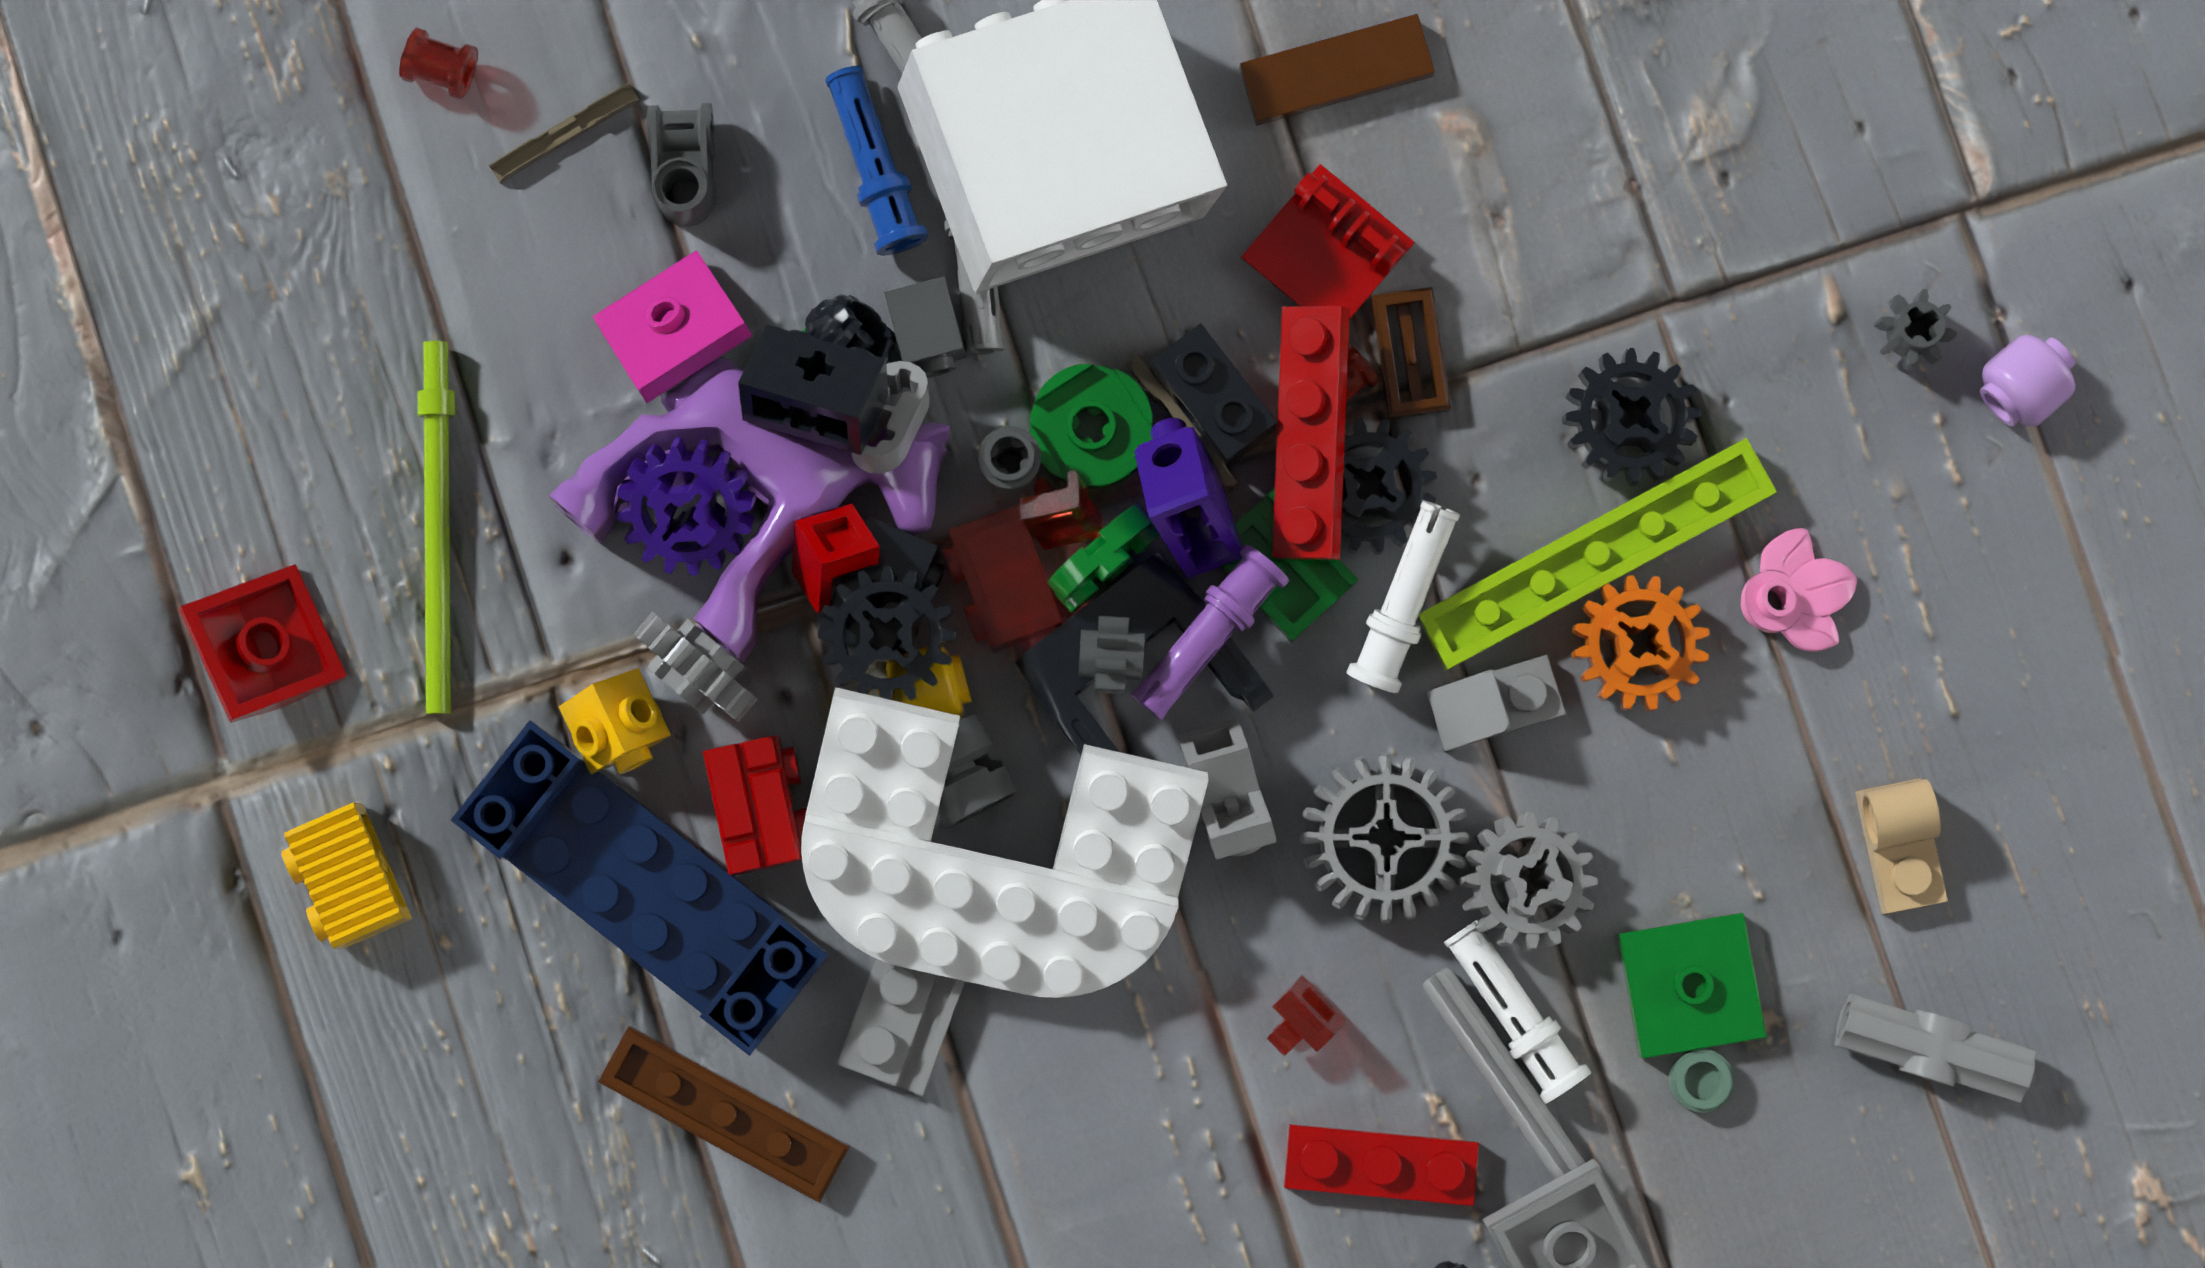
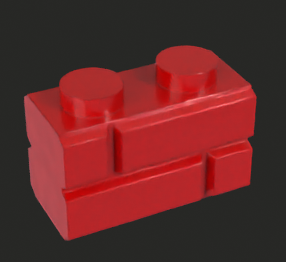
(756, 803)

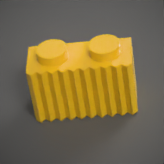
(345, 877)

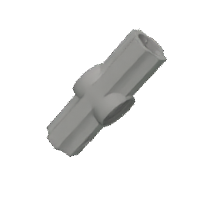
(1935, 1048)

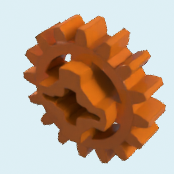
(1624, 665)

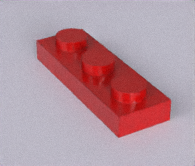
(1381, 1164)

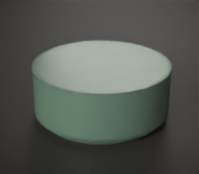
(1701, 1080)

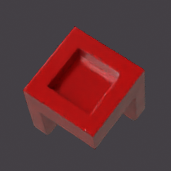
(828, 548)

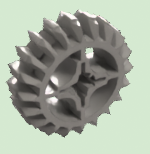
(1437, 838)

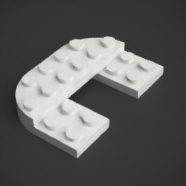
(976, 912)

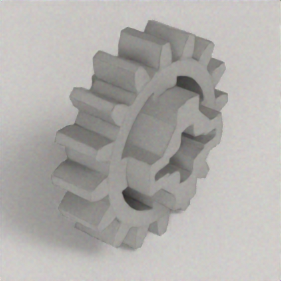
(695, 666)
(1551, 890)

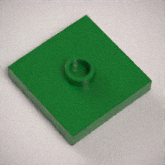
(1691, 985)

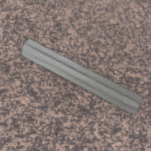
(1502, 1073)

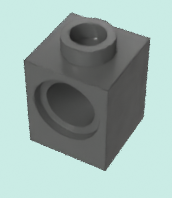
(926, 326)

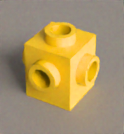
(615, 722)

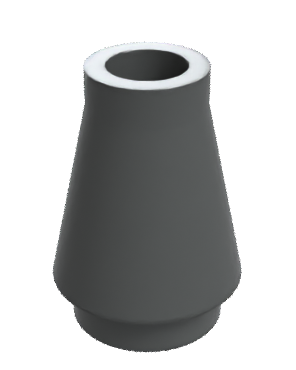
(1005, 442)

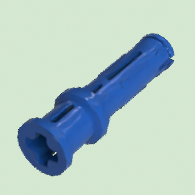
(882, 187)

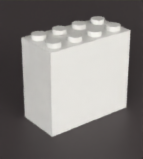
(1058, 134)

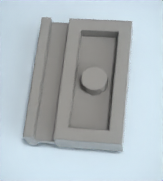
(900, 1025)

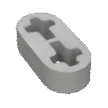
(901, 421)

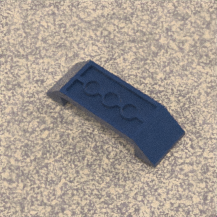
(641, 886)

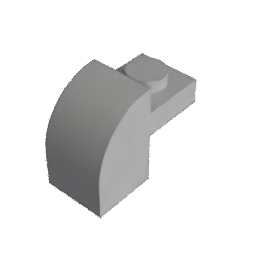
(1233, 804)

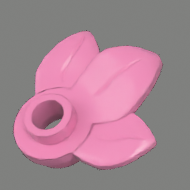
(1806, 590)

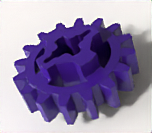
(702, 525)

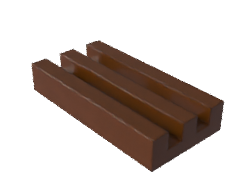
(1417, 405)

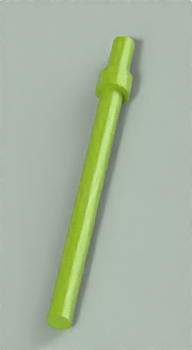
(436, 406)

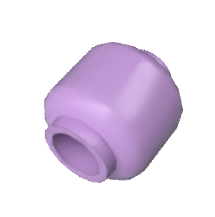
(2028, 380)

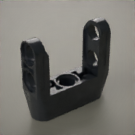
(1152, 600)

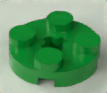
(1098, 392)
(1104, 557)

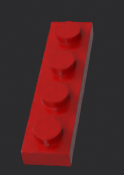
(1311, 432)

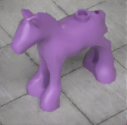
(783, 470)

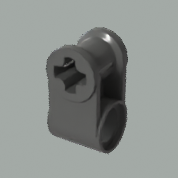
(681, 151)

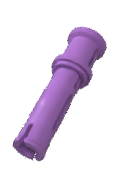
(1227, 609)

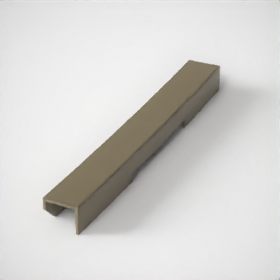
(564, 132)
(1159, 393)

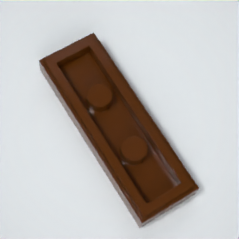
(1336, 69)

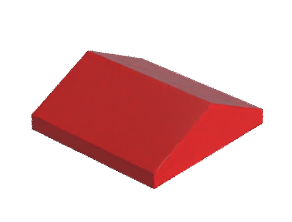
(263, 644)

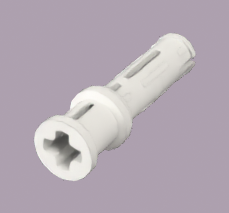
(1395, 624)
(1533, 1037)

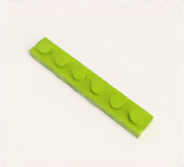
(1596, 554)

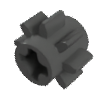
(1907, 314)
(1111, 654)

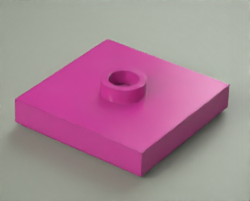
(672, 326)

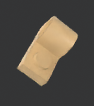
(1901, 845)

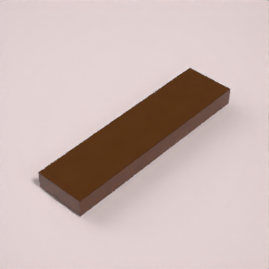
(724, 1113)

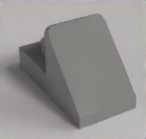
(1495, 702)

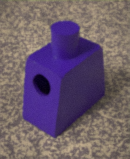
(1178, 476)

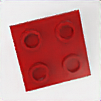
(1327, 245)

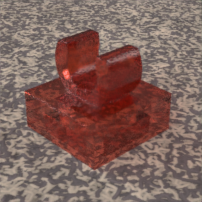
(1062, 514)
(1305, 1017)

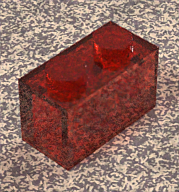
(1003, 578)

